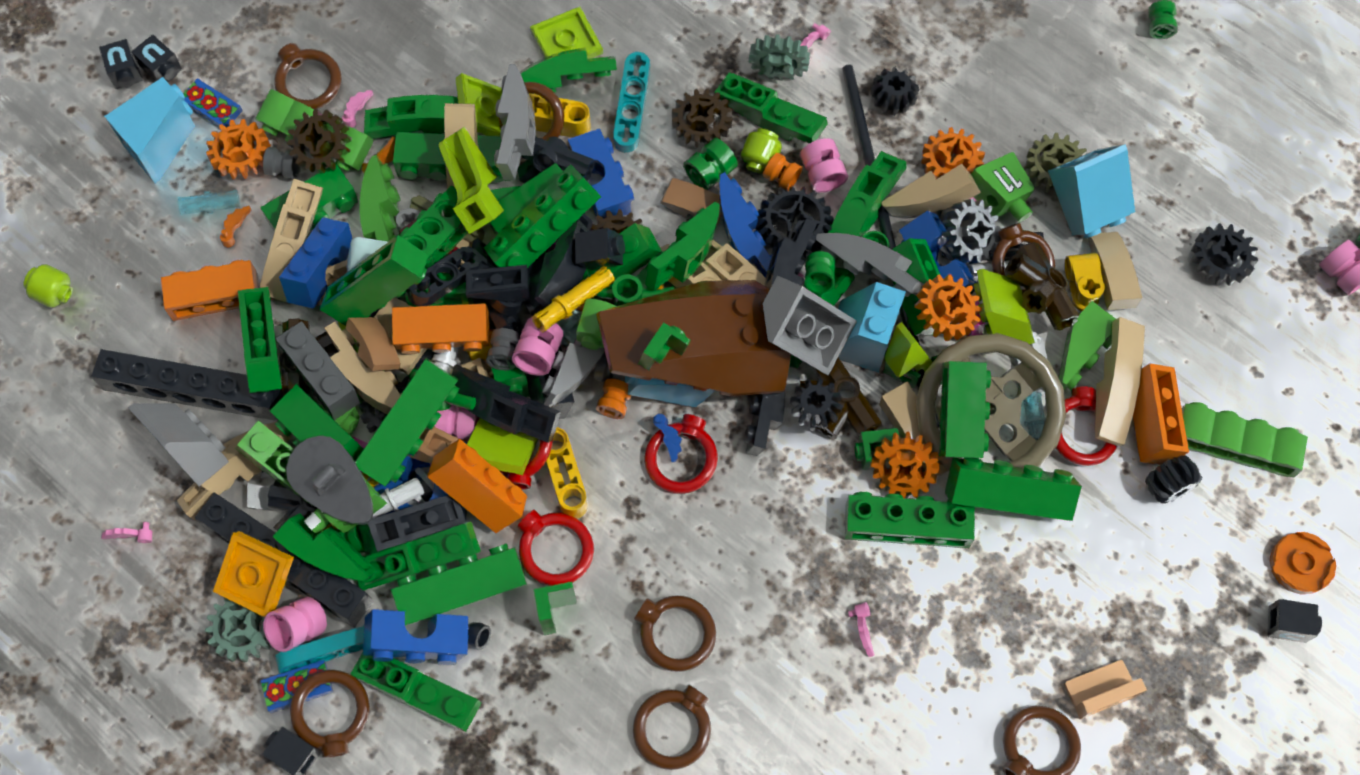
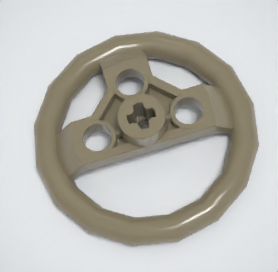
(1028, 375)

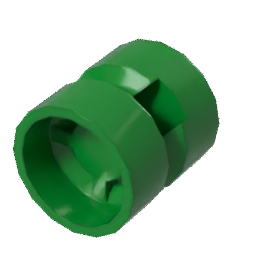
(707, 166)

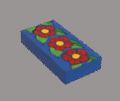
(211, 103)
(280, 688)

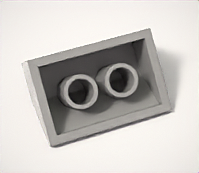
(805, 324)
(183, 438)

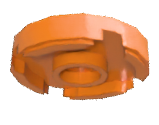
(1302, 563)

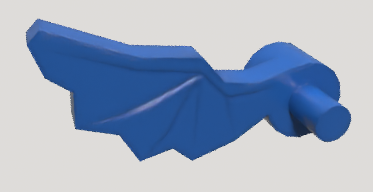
(671, 436)

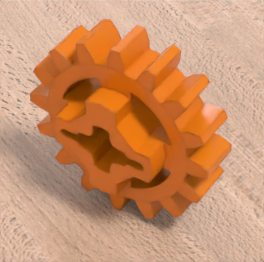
(237, 148)
(940, 149)
(949, 305)
(905, 477)

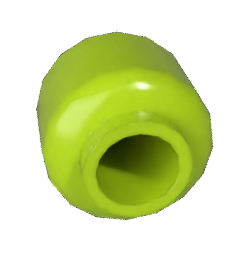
(759, 149)
(48, 285)

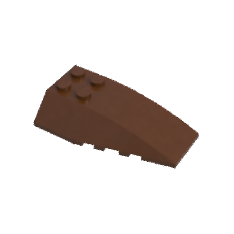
(725, 334)

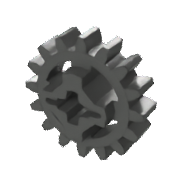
(968, 217)

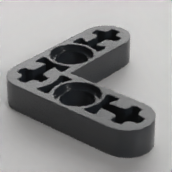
(450, 265)

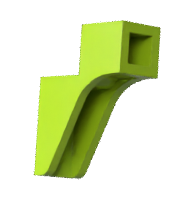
(471, 178)

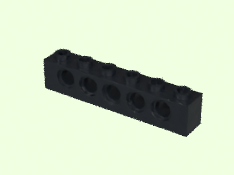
(182, 384)
(328, 589)

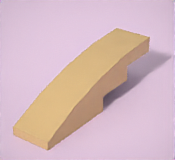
(1121, 381)

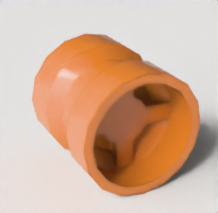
(782, 171)
(614, 399)

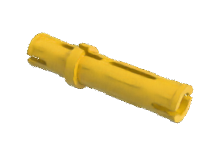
(564, 305)

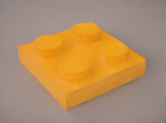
(253, 574)

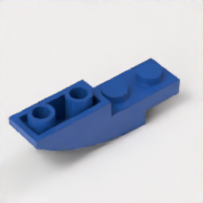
(739, 222)

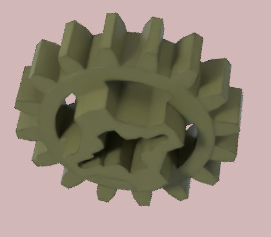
(1059, 153)

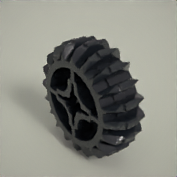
(773, 214)

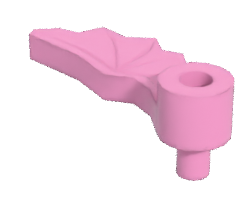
(821, 32)
(355, 104)
(144, 535)
(861, 611)

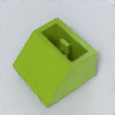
(1002, 306)

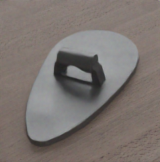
(330, 480)

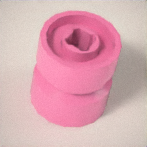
(823, 165)
(1345, 265)
(537, 349)
(457, 422)
(294, 624)

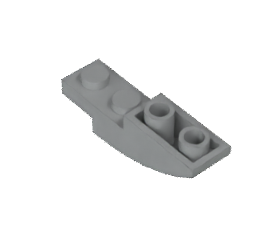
(518, 124)
(870, 257)
(571, 370)

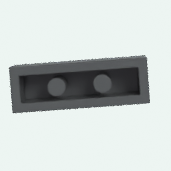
(318, 370)

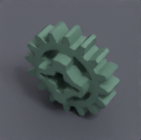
(779, 57)
(232, 637)

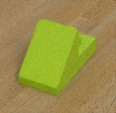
(905, 353)

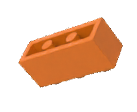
(207, 290)
(440, 328)
(1159, 416)
(477, 486)

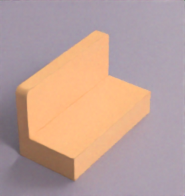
(1103, 689)

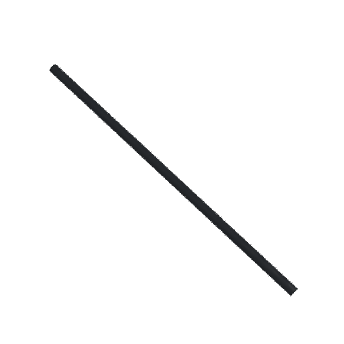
(868, 156)

